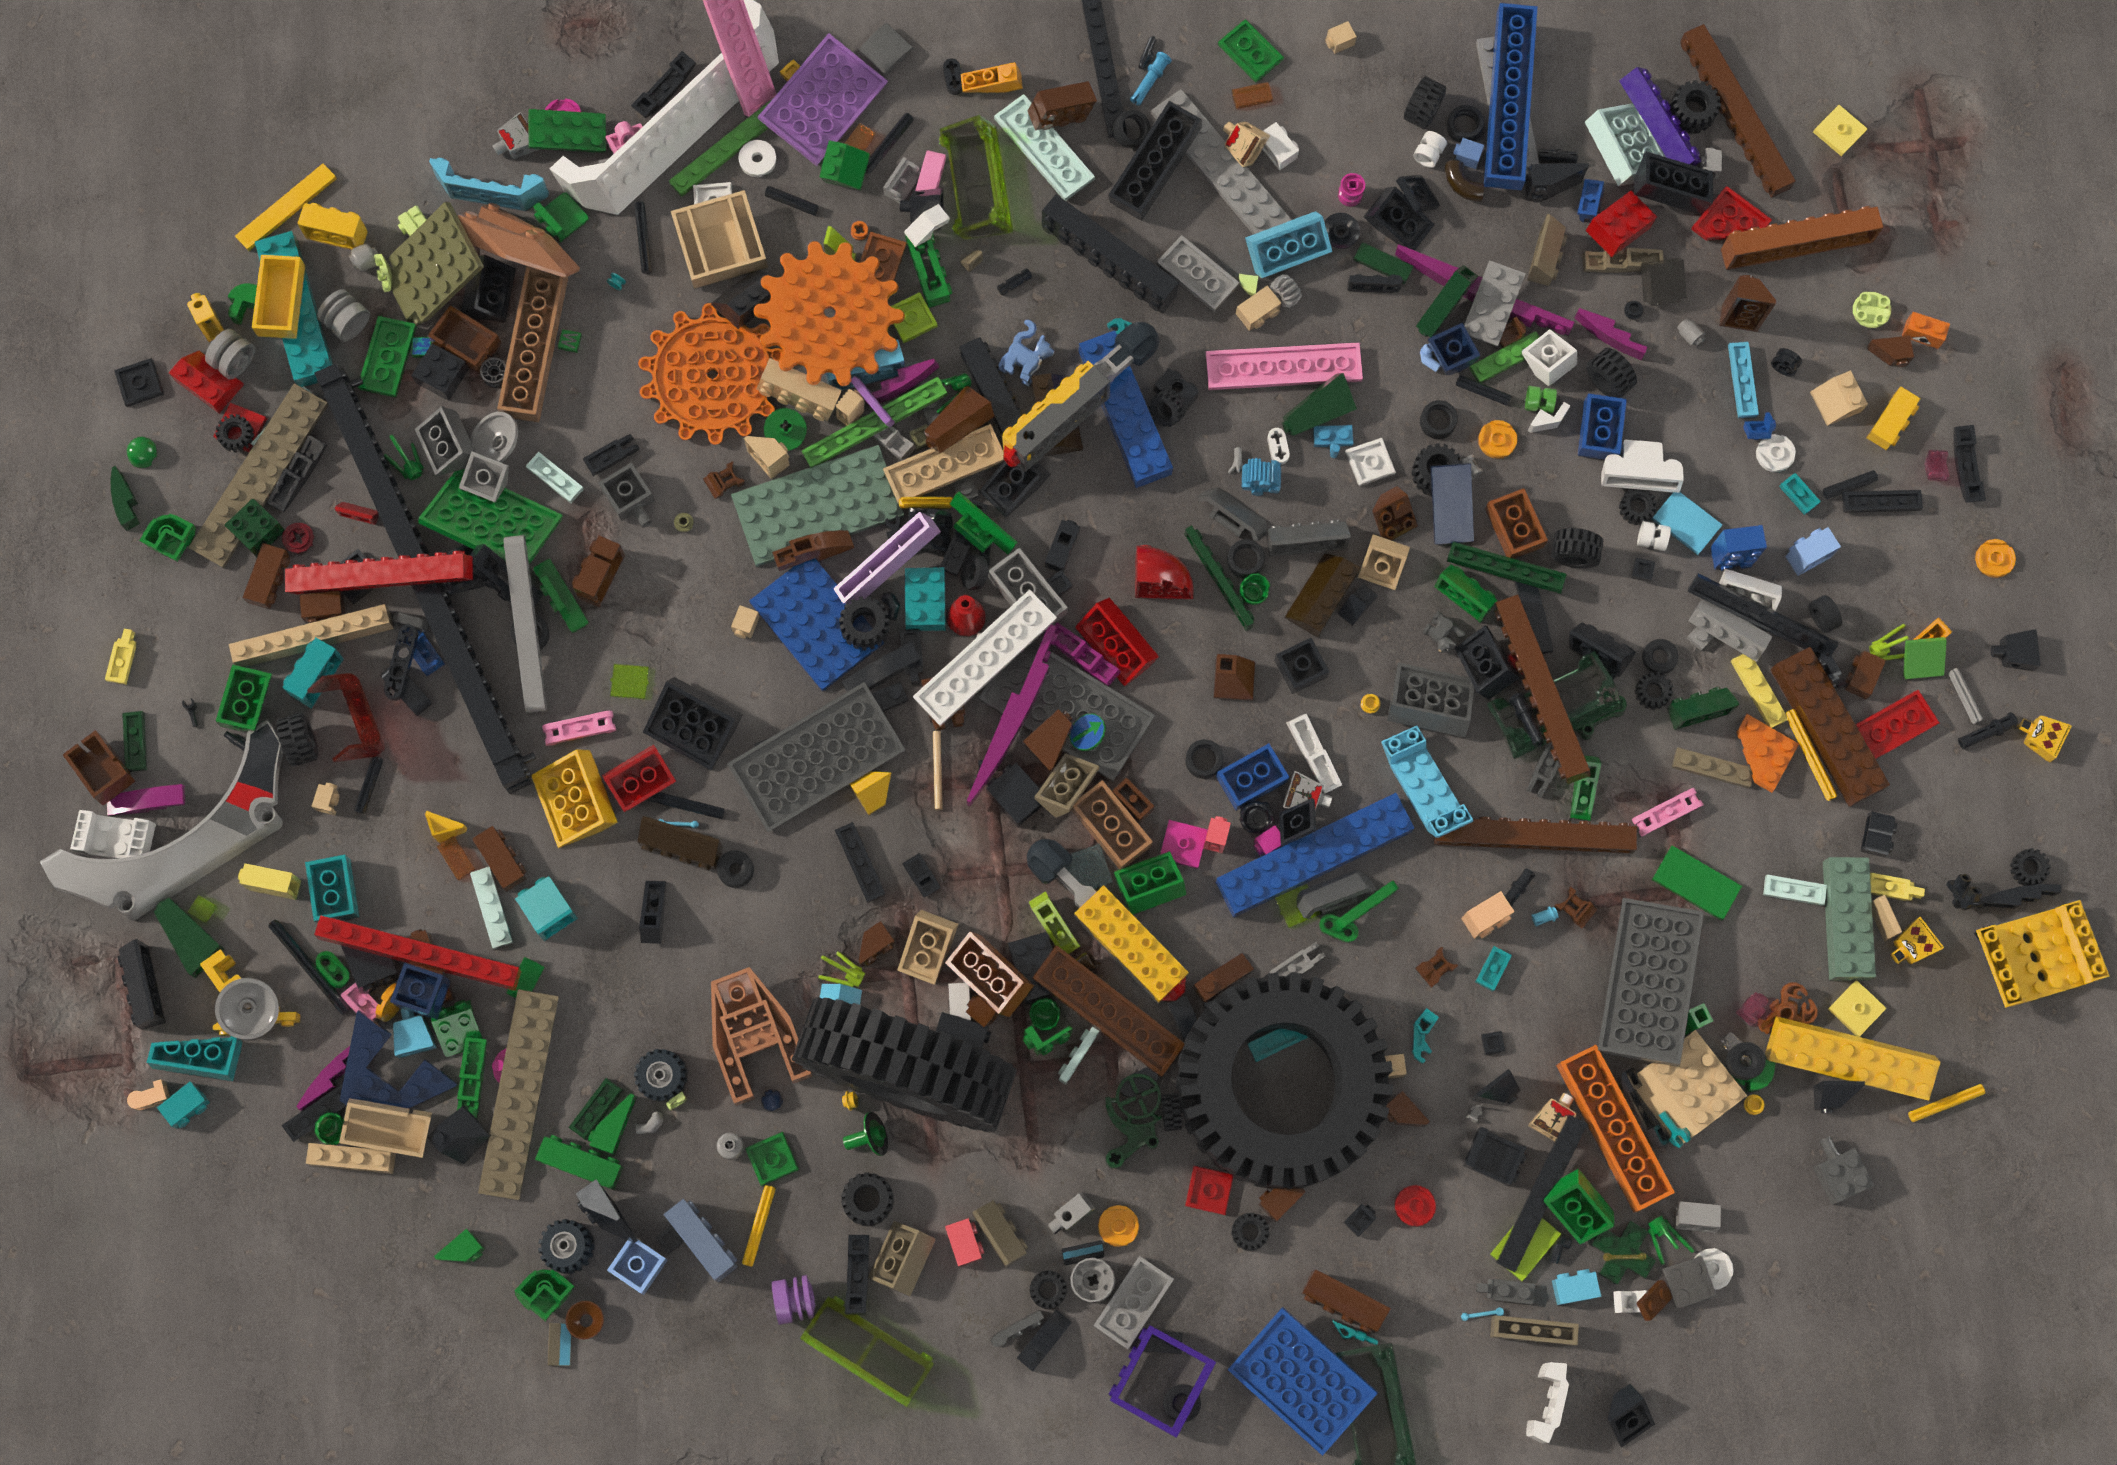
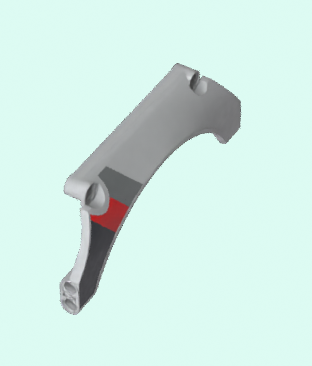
(227, 831)

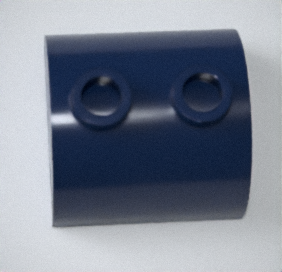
(1454, 349)

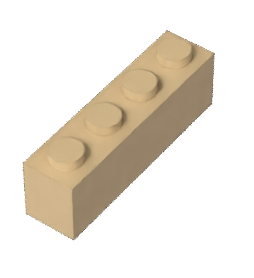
(350, 1158)

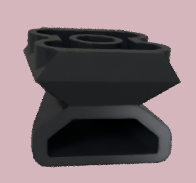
(944, 523)

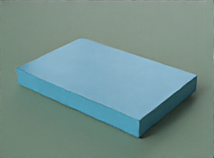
(1687, 522)

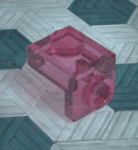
(1936, 465)

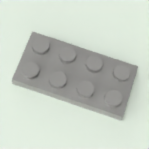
(1197, 273)
(1493, 303)
(1133, 1302)

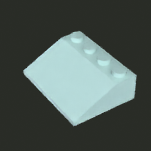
(1622, 140)

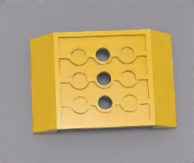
(2063, 949)

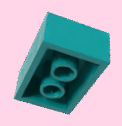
(925, 599)
(317, 661)
(332, 888)

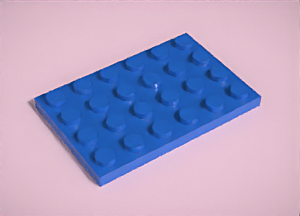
(805, 617)
(1302, 1381)

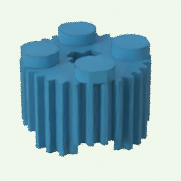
(1261, 476)

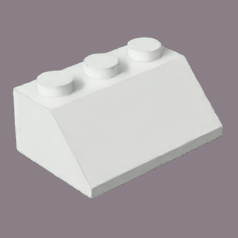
(1753, 588)

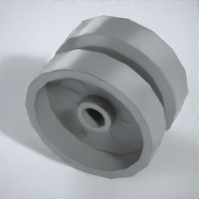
(230, 353)

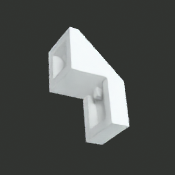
(925, 224)
(1545, 421)
(1626, 1301)

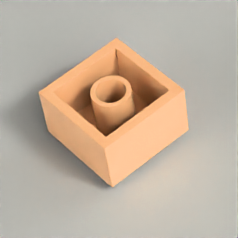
(1487, 915)

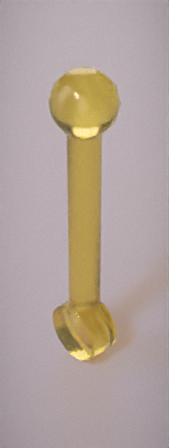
(1607, 1257)

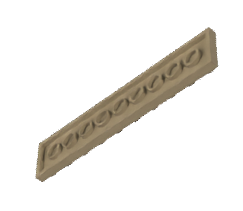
(260, 471)
(518, 1095)

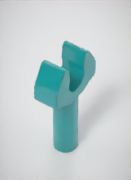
(1675, 1131)

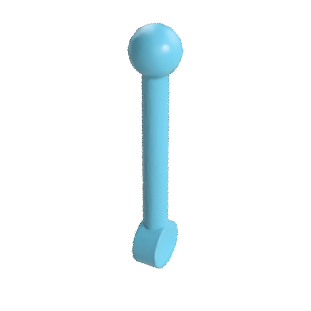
(694, 824)
(1499, 1311)

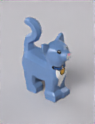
(1024, 357)

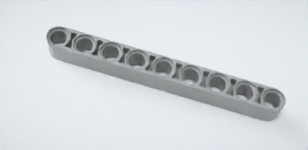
(525, 624)

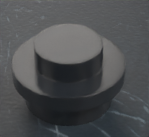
(1633, 310)

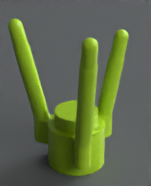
(1882, 649)
(854, 975)

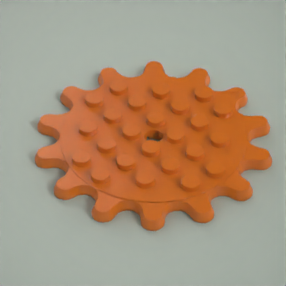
(821, 341)
(682, 379)

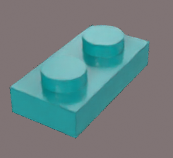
(1799, 493)
(1493, 968)

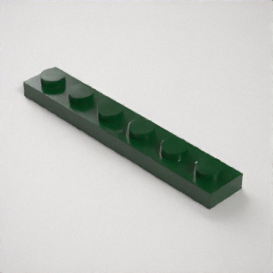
(1506, 567)
(1215, 571)

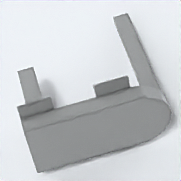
(1476, 1111)

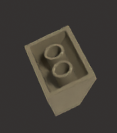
(1547, 251)
(1000, 1233)
(901, 1258)

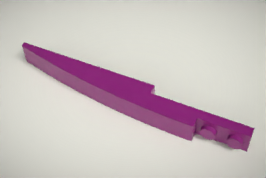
(1442, 272)
(1014, 715)

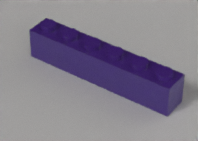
(1658, 117)

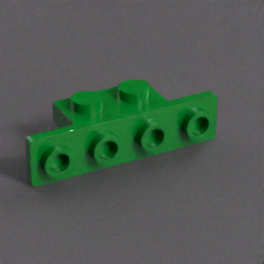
(979, 527)
(561, 596)

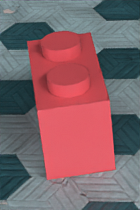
(1217, 834)
(964, 1243)

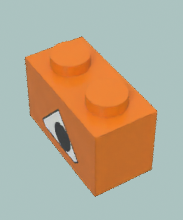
(1926, 330)

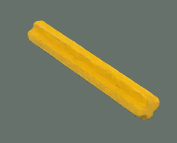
(1946, 1103)
(758, 1226)

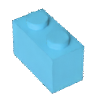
(1576, 1288)

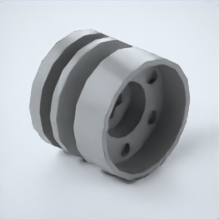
(343, 315)
(1081, 1284)

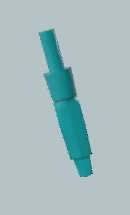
(1354, 1333)

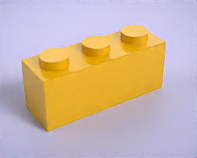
(1894, 418)

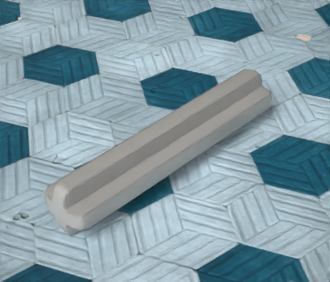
(1965, 696)

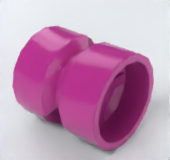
(1351, 189)

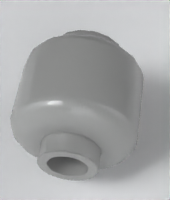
(363, 257)
(737, 1149)

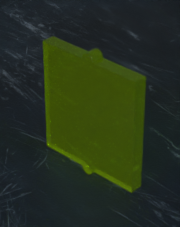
(629, 681)
(1288, 907)

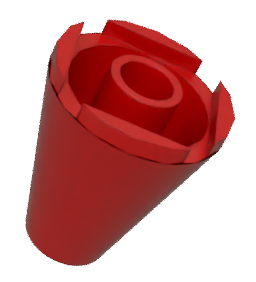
(966, 616)

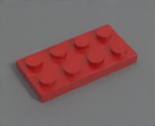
(1897, 724)

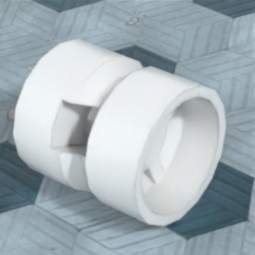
(1429, 149)
(1647, 533)

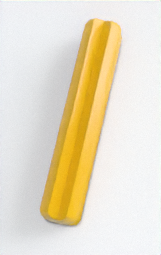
(925, 502)

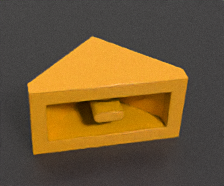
(1935, 630)

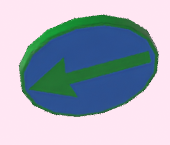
(1087, 732)

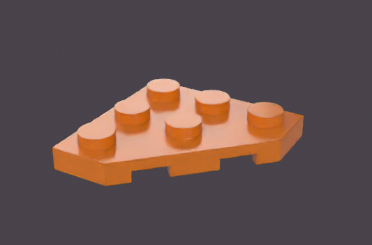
(1765, 751)

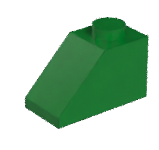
(462, 1249)

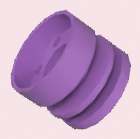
(793, 1299)

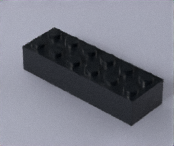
(1155, 160)

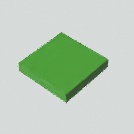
(1924, 658)

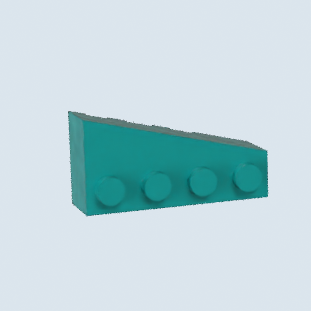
(205, 1058)

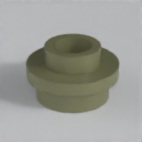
(686, 527)

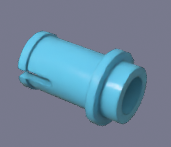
(1545, 916)

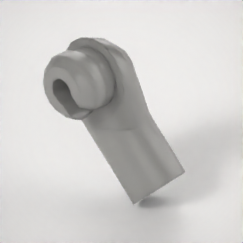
(652, 1125)

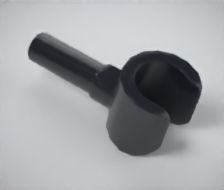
(191, 709)

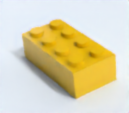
(278, 296)

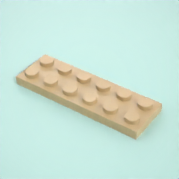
(935, 470)

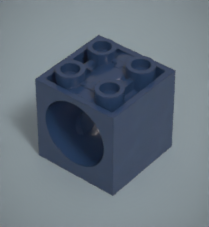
(420, 991)

